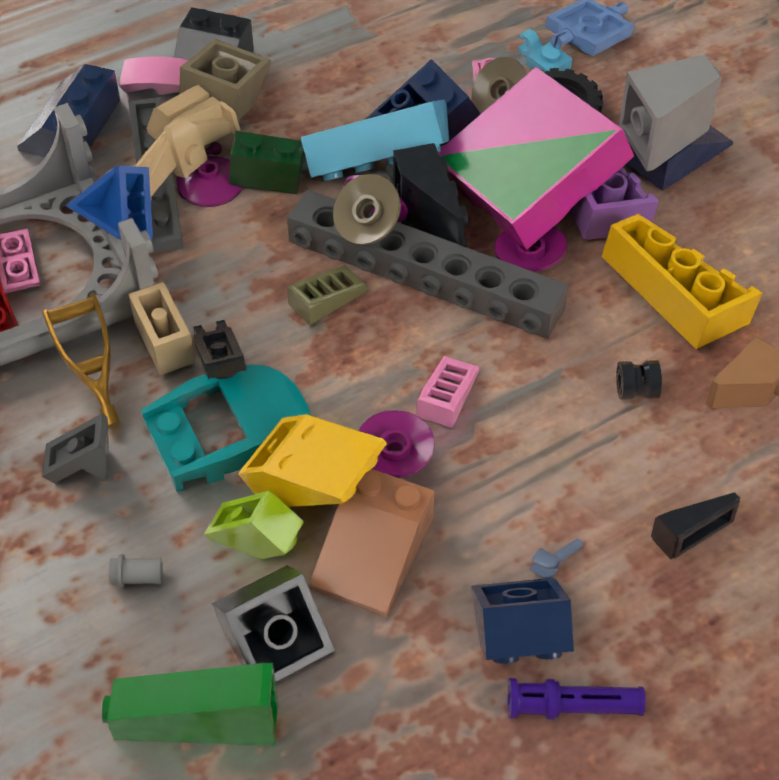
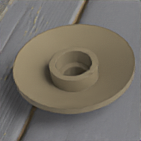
(494, 80)
(356, 202)

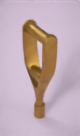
(92, 365)

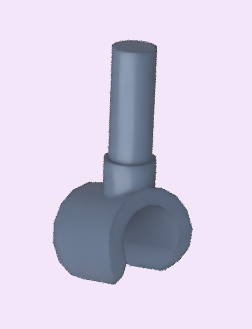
(548, 564)

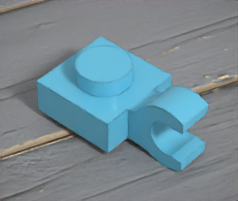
(542, 56)

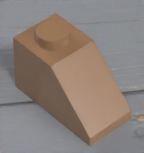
(748, 379)

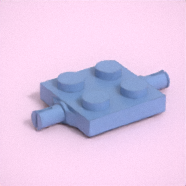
(589, 26)

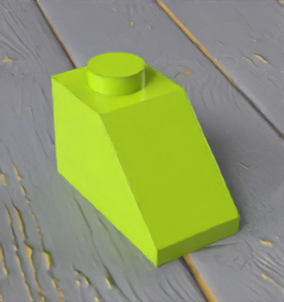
(256, 526)

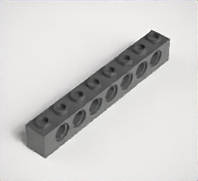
(436, 268)

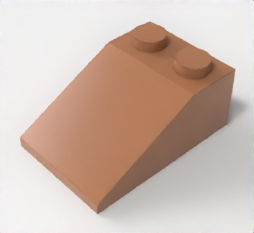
(373, 542)

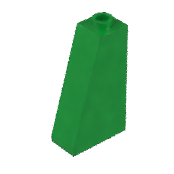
(196, 706)

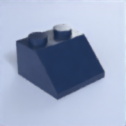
(523, 620)

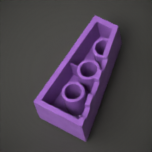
(613, 202)

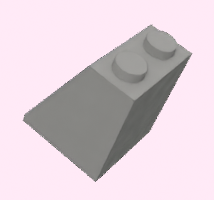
(668, 107)

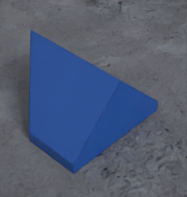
(117, 197)

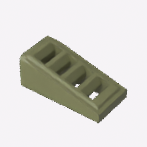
(322, 305)

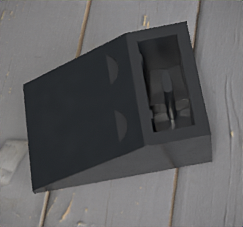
(428, 194)

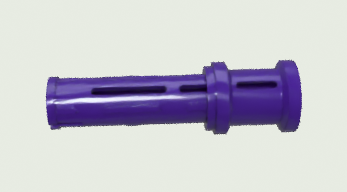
(552, 699)

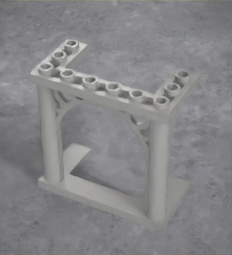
(55, 183)

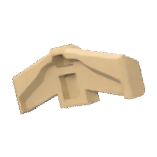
(183, 143)

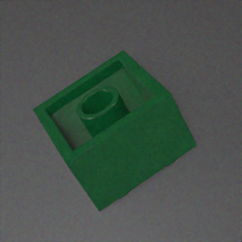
(266, 162)

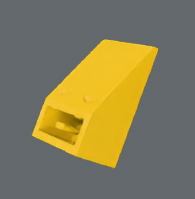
(311, 461)

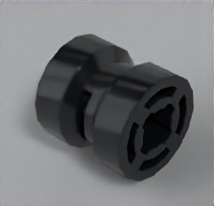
(638, 379)

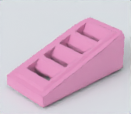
(441, 411)

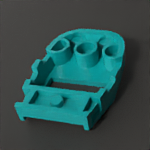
(258, 402)

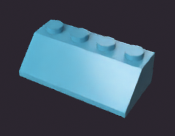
(374, 139)

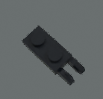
(219, 351)

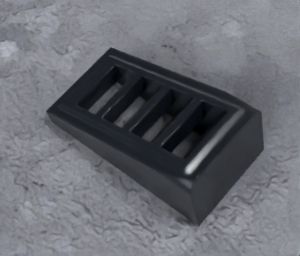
(690, 525)

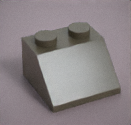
(226, 74)

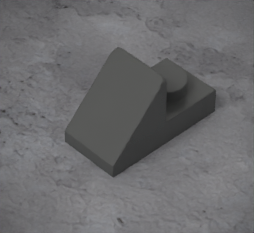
(79, 449)

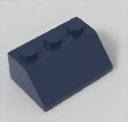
(89, 93)

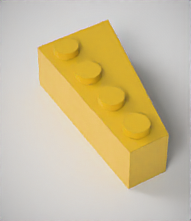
(678, 283)

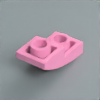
(151, 72)
(17, 262)

